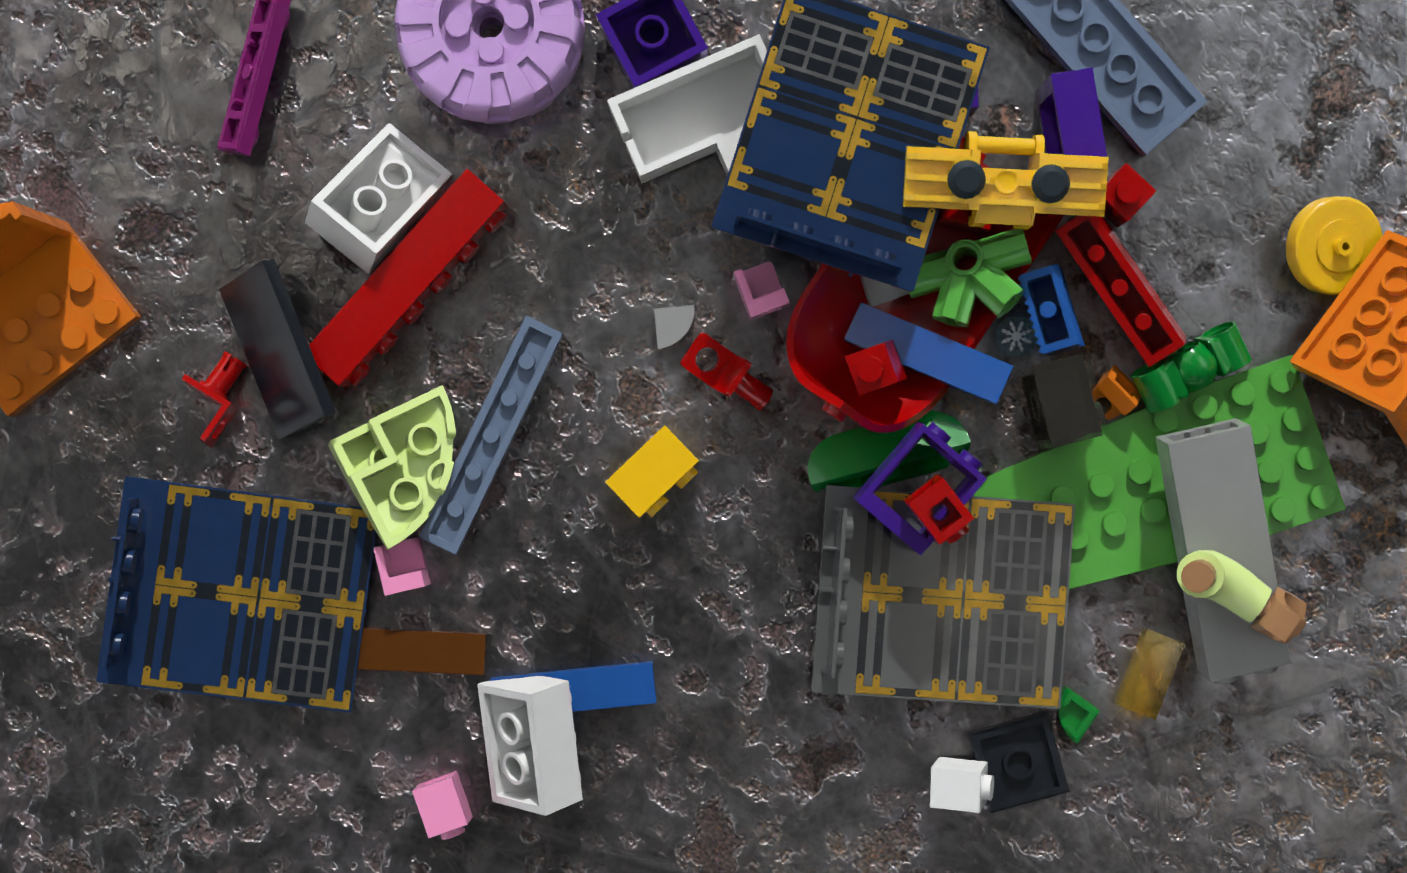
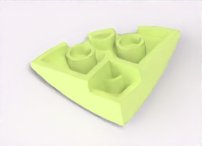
(400, 463)

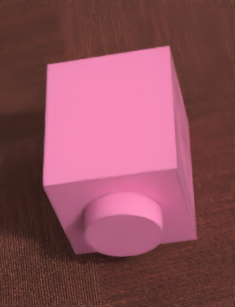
(443, 806)

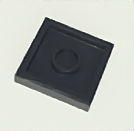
(1021, 759)

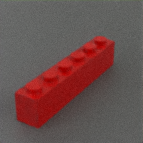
(406, 279)

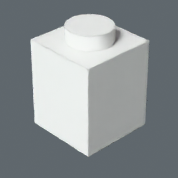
(960, 784)

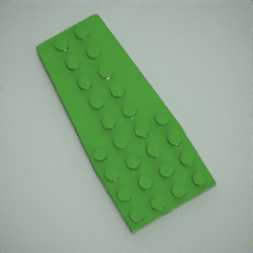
(1119, 481)

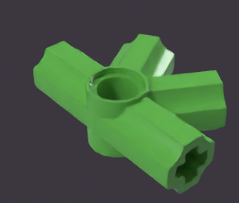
(984, 281)

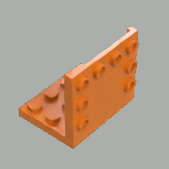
(53, 304)
(1364, 335)

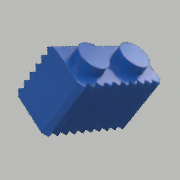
(1051, 310)

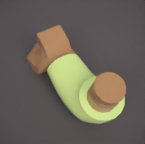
(1237, 589)

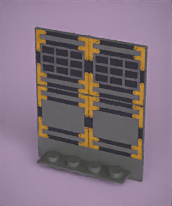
(946, 625)

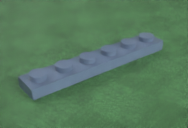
(491, 435)

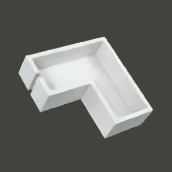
(690, 110)

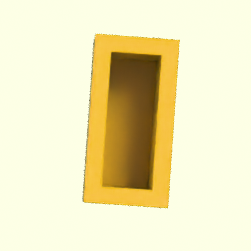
(653, 472)

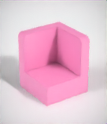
(761, 290)
(402, 566)

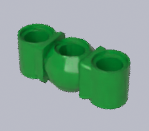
(1191, 367)

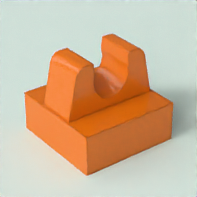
(1118, 390)

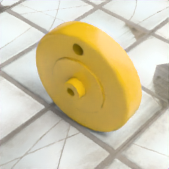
(1330, 242)

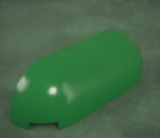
(856, 454)

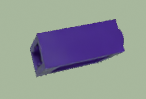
(1071, 114)
(938, 440)

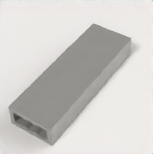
(1220, 507)

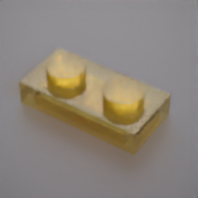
(1149, 673)

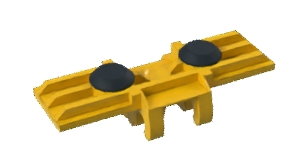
(1004, 196)

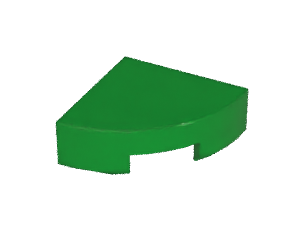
(1075, 714)

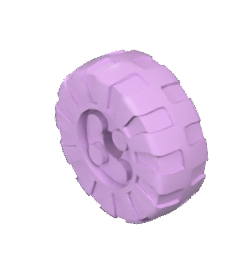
(490, 76)

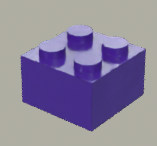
(651, 38)

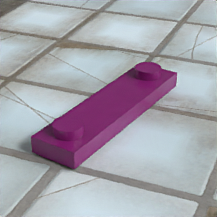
(253, 76)

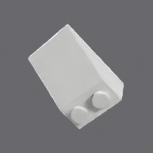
(376, 198)

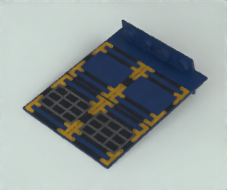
(831, 135)
(236, 595)

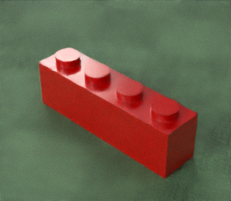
(1122, 286)

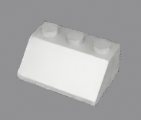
(530, 743)

